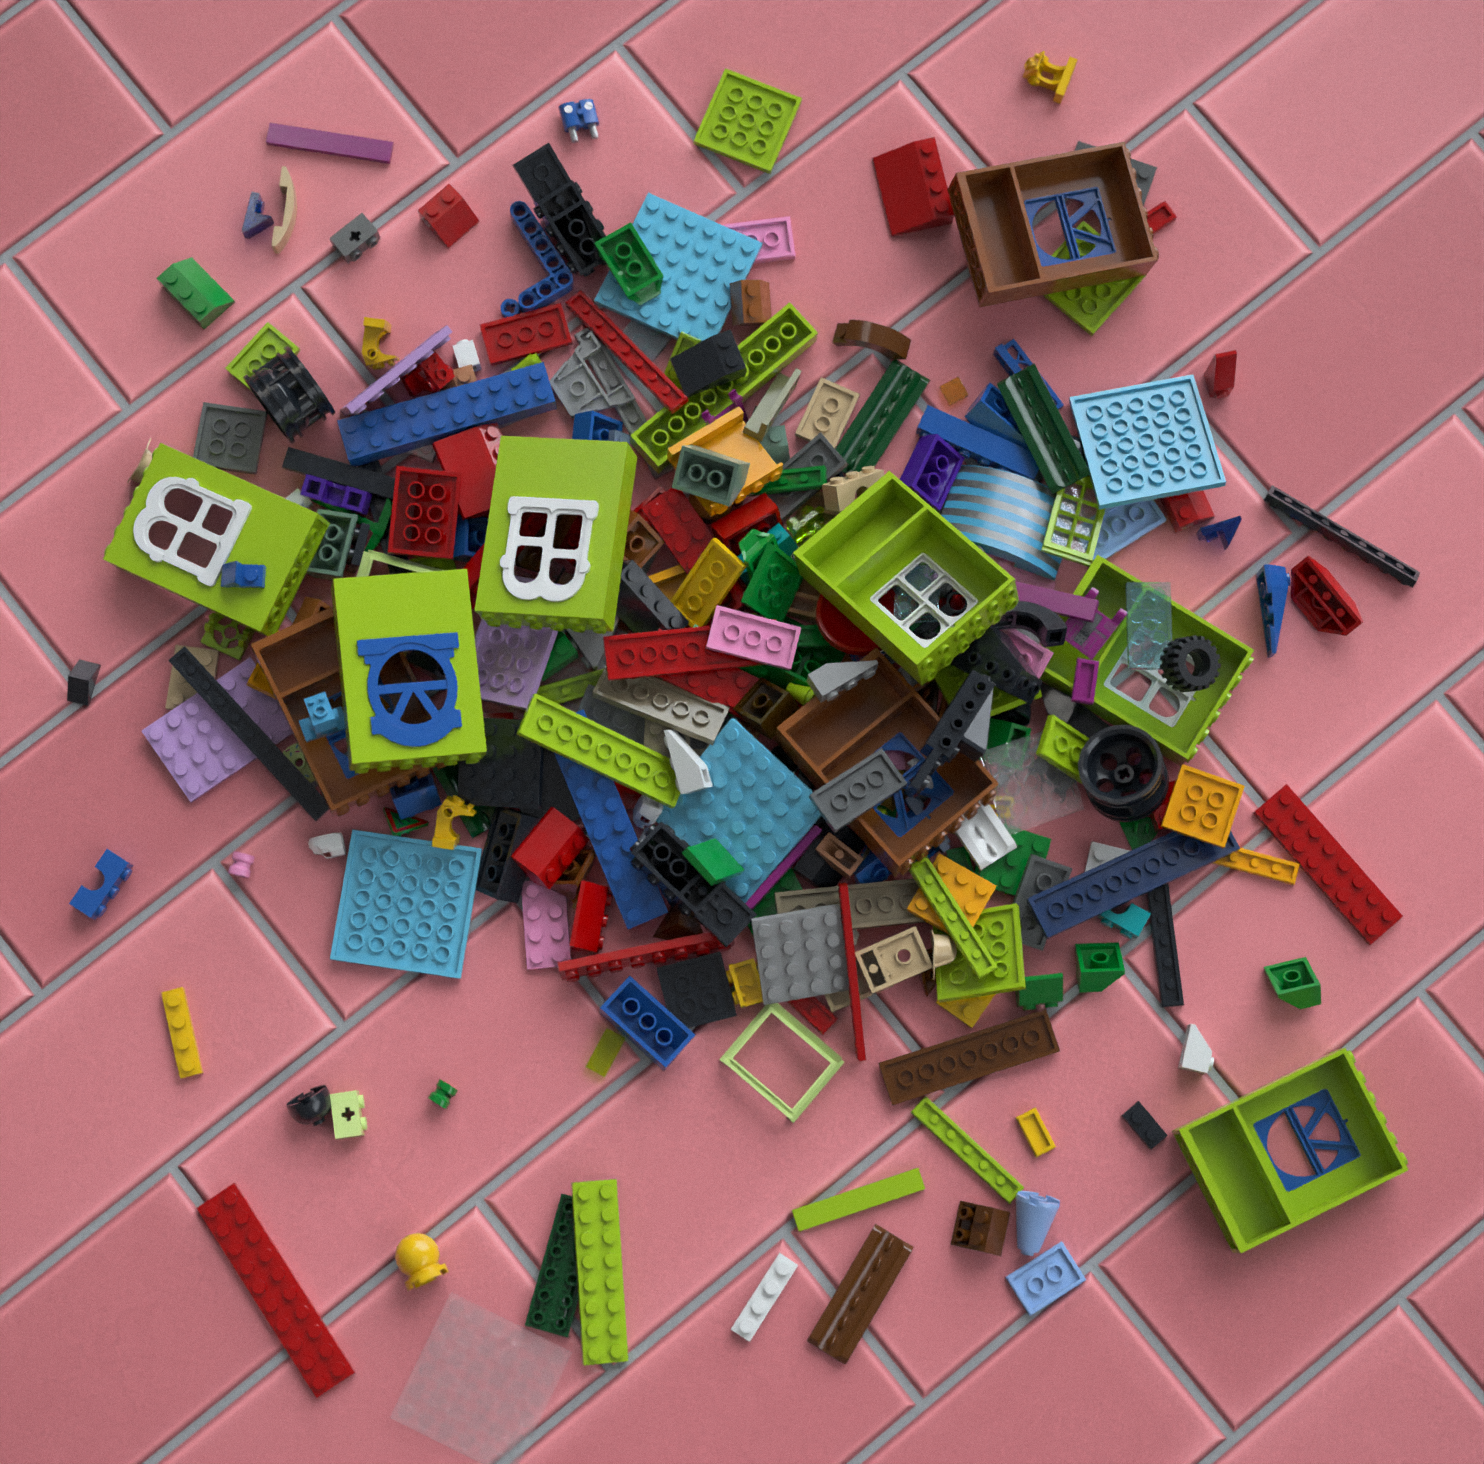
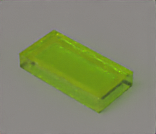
(605, 1052)

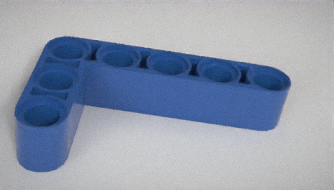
(544, 257)

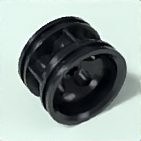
(289, 394)
(1119, 743)

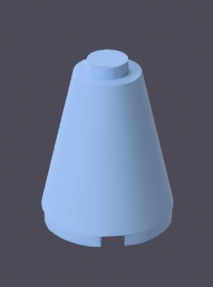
(1033, 1220)

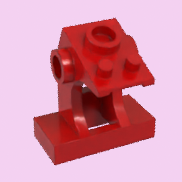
(436, 373)

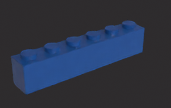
(978, 443)

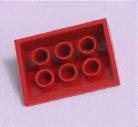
(913, 187)
(475, 456)
(424, 513)

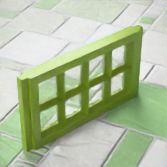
(1074, 523)

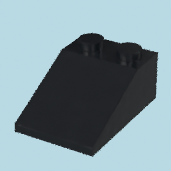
(709, 364)

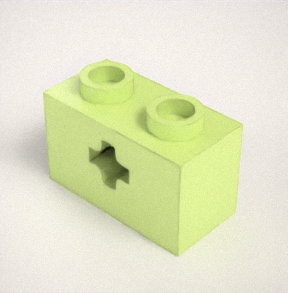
(340, 1104)

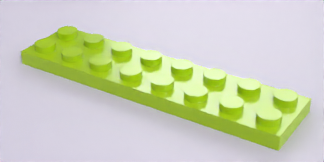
(599, 750)
(599, 1272)

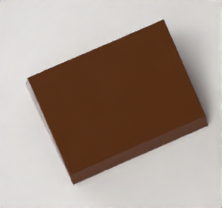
(570, 880)

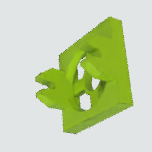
(209, 640)

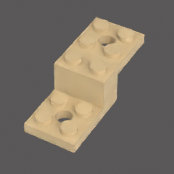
(881, 969)

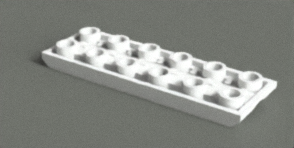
(982, 835)

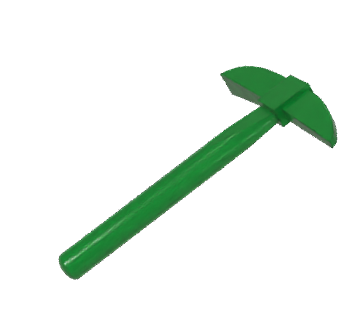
(379, 529)

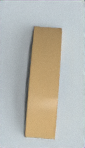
(282, 234)

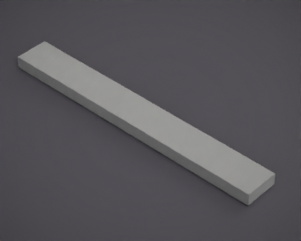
(611, 379)

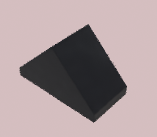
(82, 682)

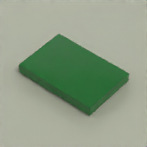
(713, 861)

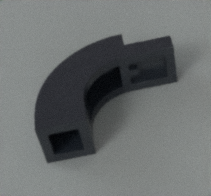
(1036, 619)

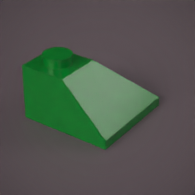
(1098, 965)
(1295, 983)

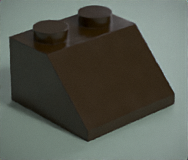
(766, 707)

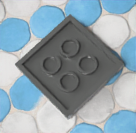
(230, 437)

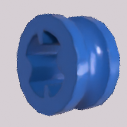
(509, 302)

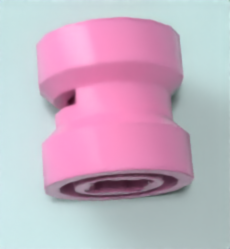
(241, 864)

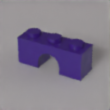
(336, 495)

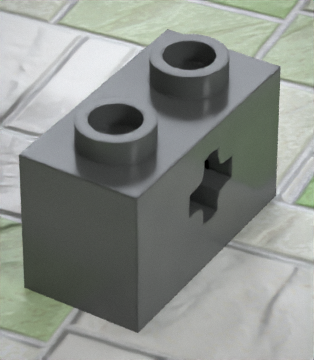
(360, 229)

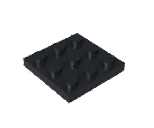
(697, 990)

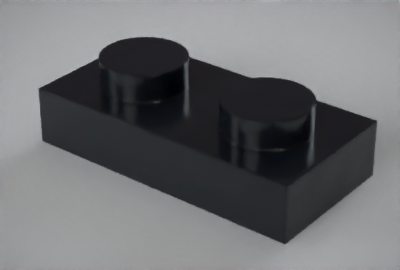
(1144, 1125)

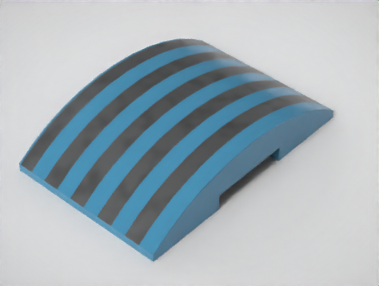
(1003, 516)

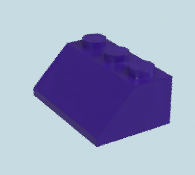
(932, 469)

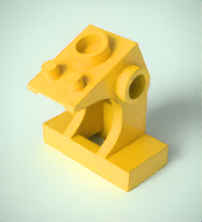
(1062, 74)
(373, 332)
(444, 834)

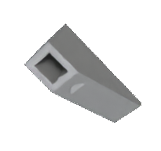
(836, 677)

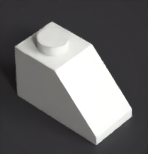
(1195, 1052)

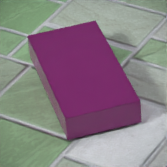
(1085, 681)

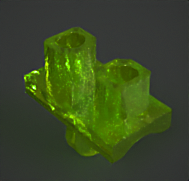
(809, 525)

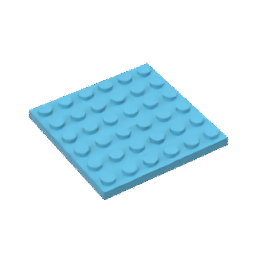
(697, 267)
(1147, 441)
(752, 809)
(406, 904)

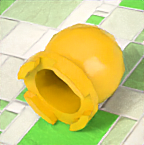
(418, 1258)

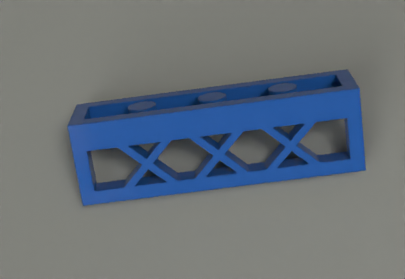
(1011, 365)

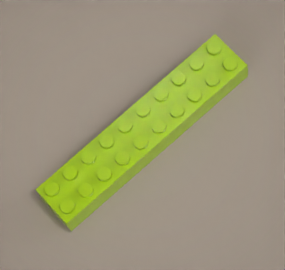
(764, 355)

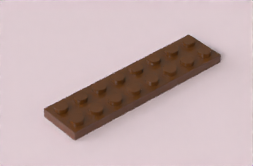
(969, 1057)

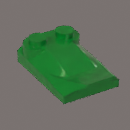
(631, 264)
(752, 548)

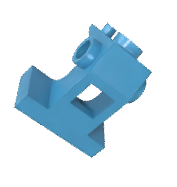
(322, 718)

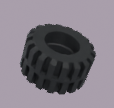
(1204, 660)

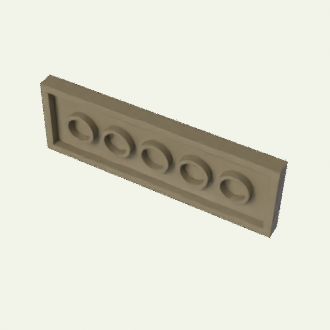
(664, 705)

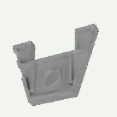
(579, 387)

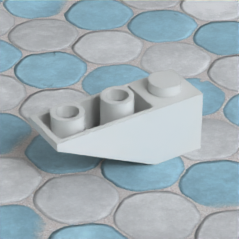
(689, 768)

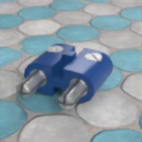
(579, 116)

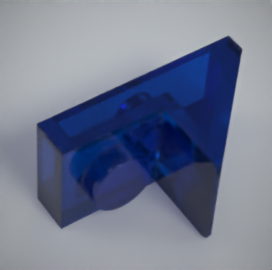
(254, 219)
(1225, 529)

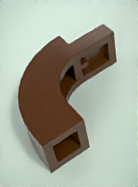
(873, 336)

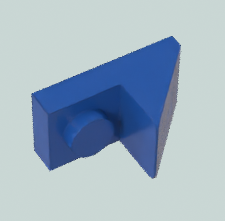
(243, 575)

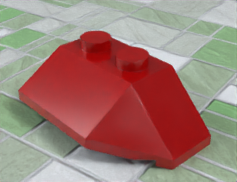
(1323, 598)

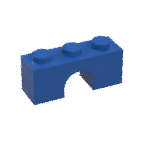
(94, 901)

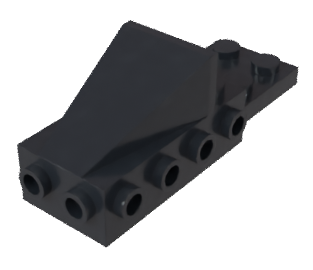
(562, 208)
(1000, 660)
(960, 729)
(682, 885)

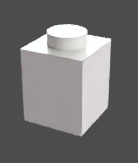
(466, 354)

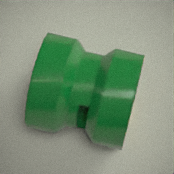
(442, 1094)

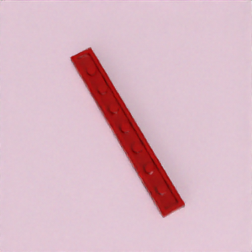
(626, 351)
(852, 972)

